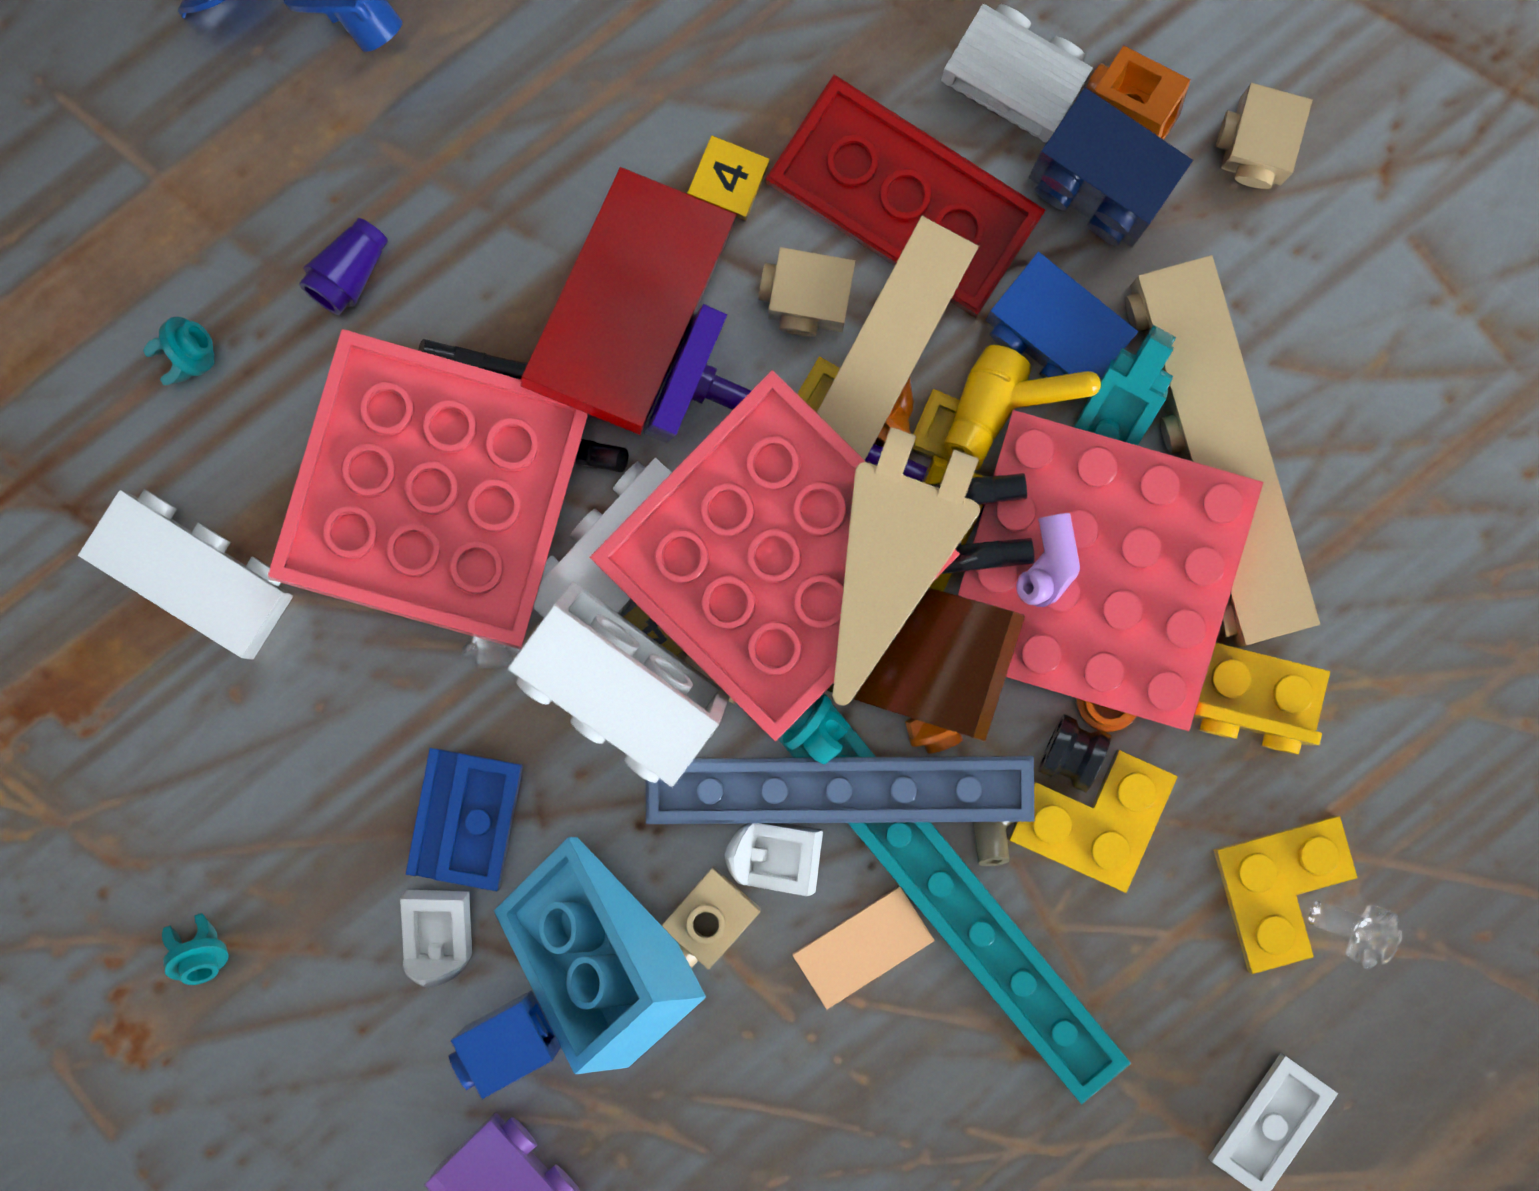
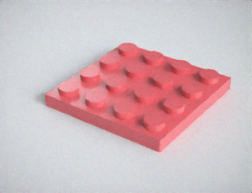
(428, 490)
(749, 553)
(1154, 572)

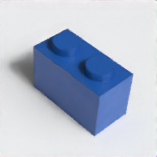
(1058, 322)
(503, 1046)

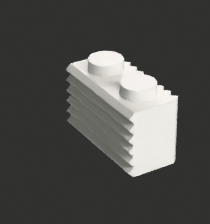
(1017, 70)

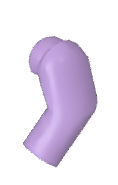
(1055, 567)

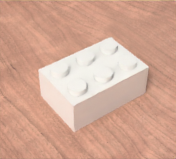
(620, 686)

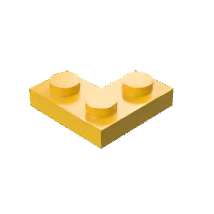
(1110, 834)
(1263, 882)

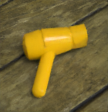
(999, 386)

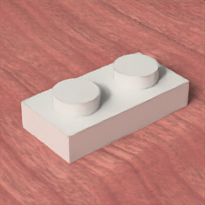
(1272, 1125)

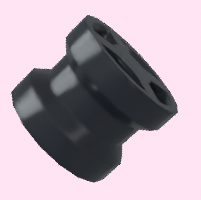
(1075, 753)

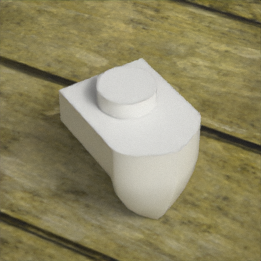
(775, 857)
(435, 935)

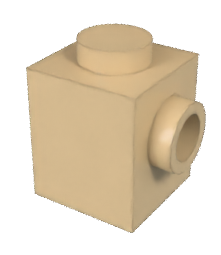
(1263, 136)
(807, 291)
(710, 918)

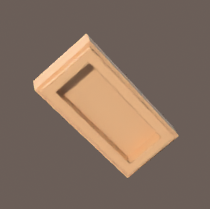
(863, 947)

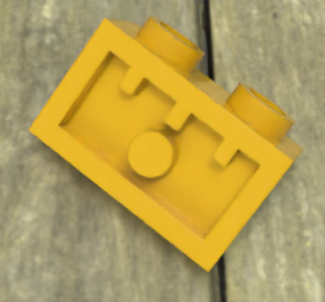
(1262, 697)

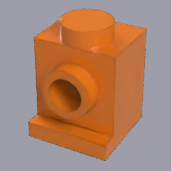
(1141, 90)

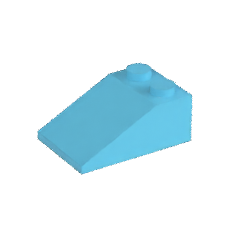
(596, 960)

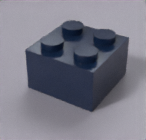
(1107, 169)

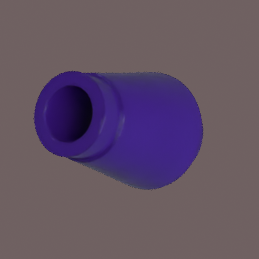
(343, 267)

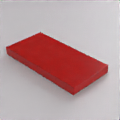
(881, 174)
(628, 301)

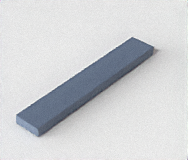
(846, 790)

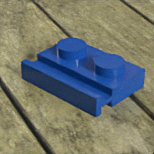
(464, 819)

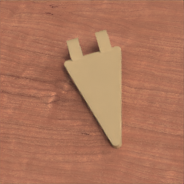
(894, 552)

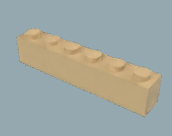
(1219, 426)

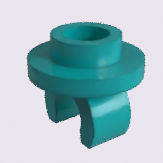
(186, 346)
(818, 731)
(196, 959)

